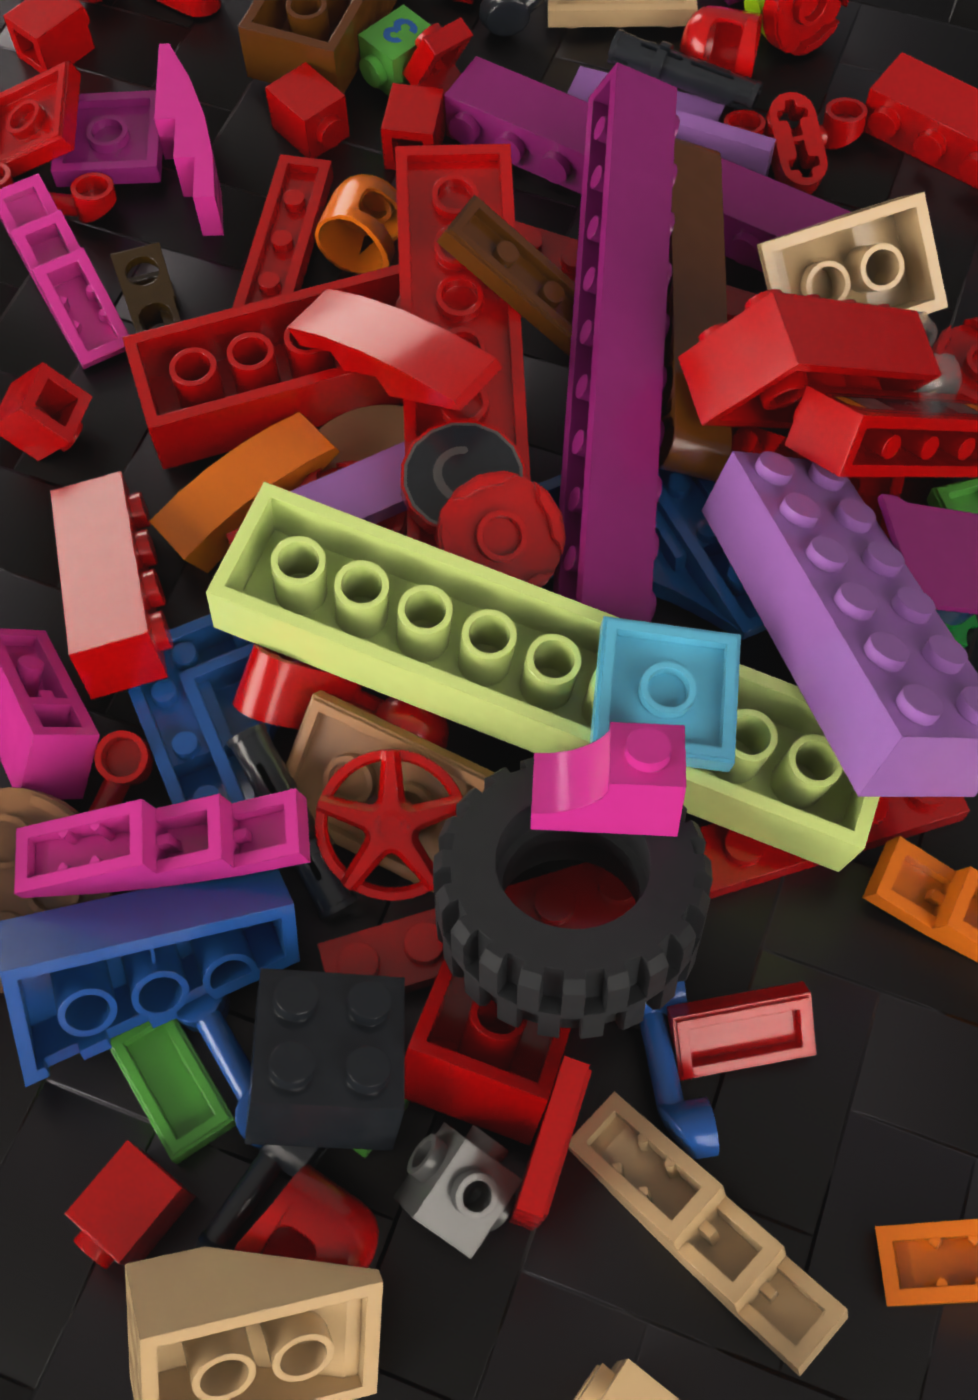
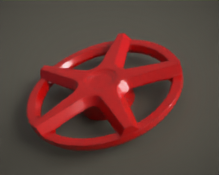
(388, 824)

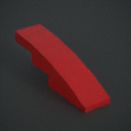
(400, 349)

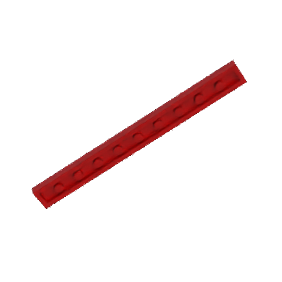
(592, 896)

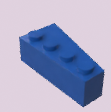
(135, 959)

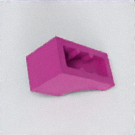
(615, 785)

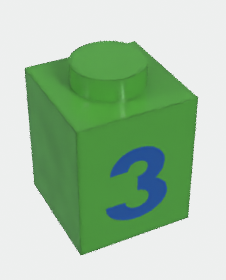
(389, 47)

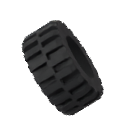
(553, 971)

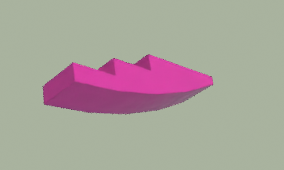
(187, 140)
(62, 271)
(161, 847)

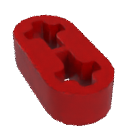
(806, 142)

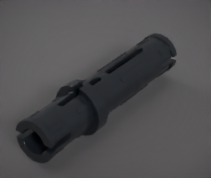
(685, 71)
(270, 775)

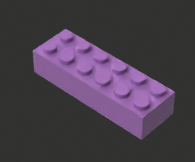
(850, 626)

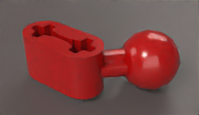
(280, 689)

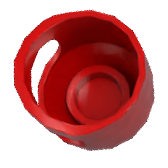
(723, 38)
(315, 1223)

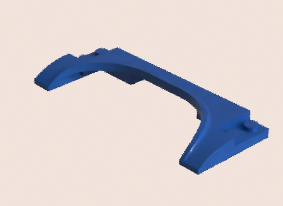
(193, 709)

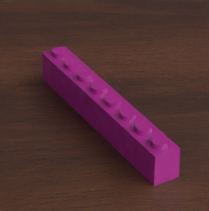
(549, 140)

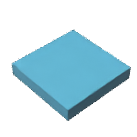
(672, 679)

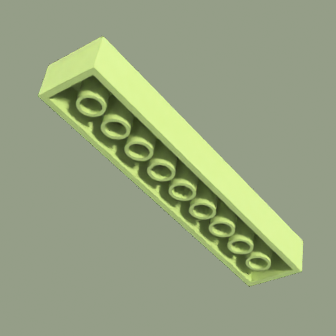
(507, 663)

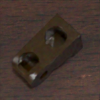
(149, 295)

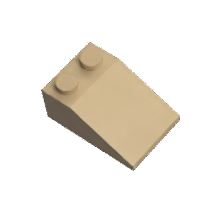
(864, 256)
(251, 1327)

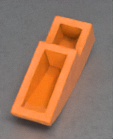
(222, 494)

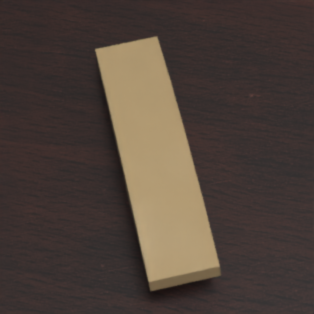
(708, 1232)

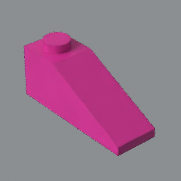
(43, 722)

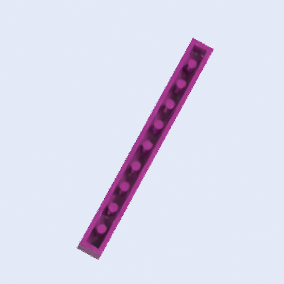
(618, 347)

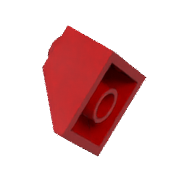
(478, 1065)

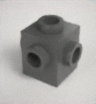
(459, 1187)

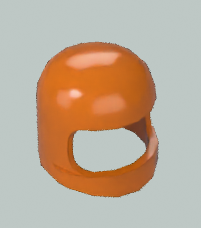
(358, 209)

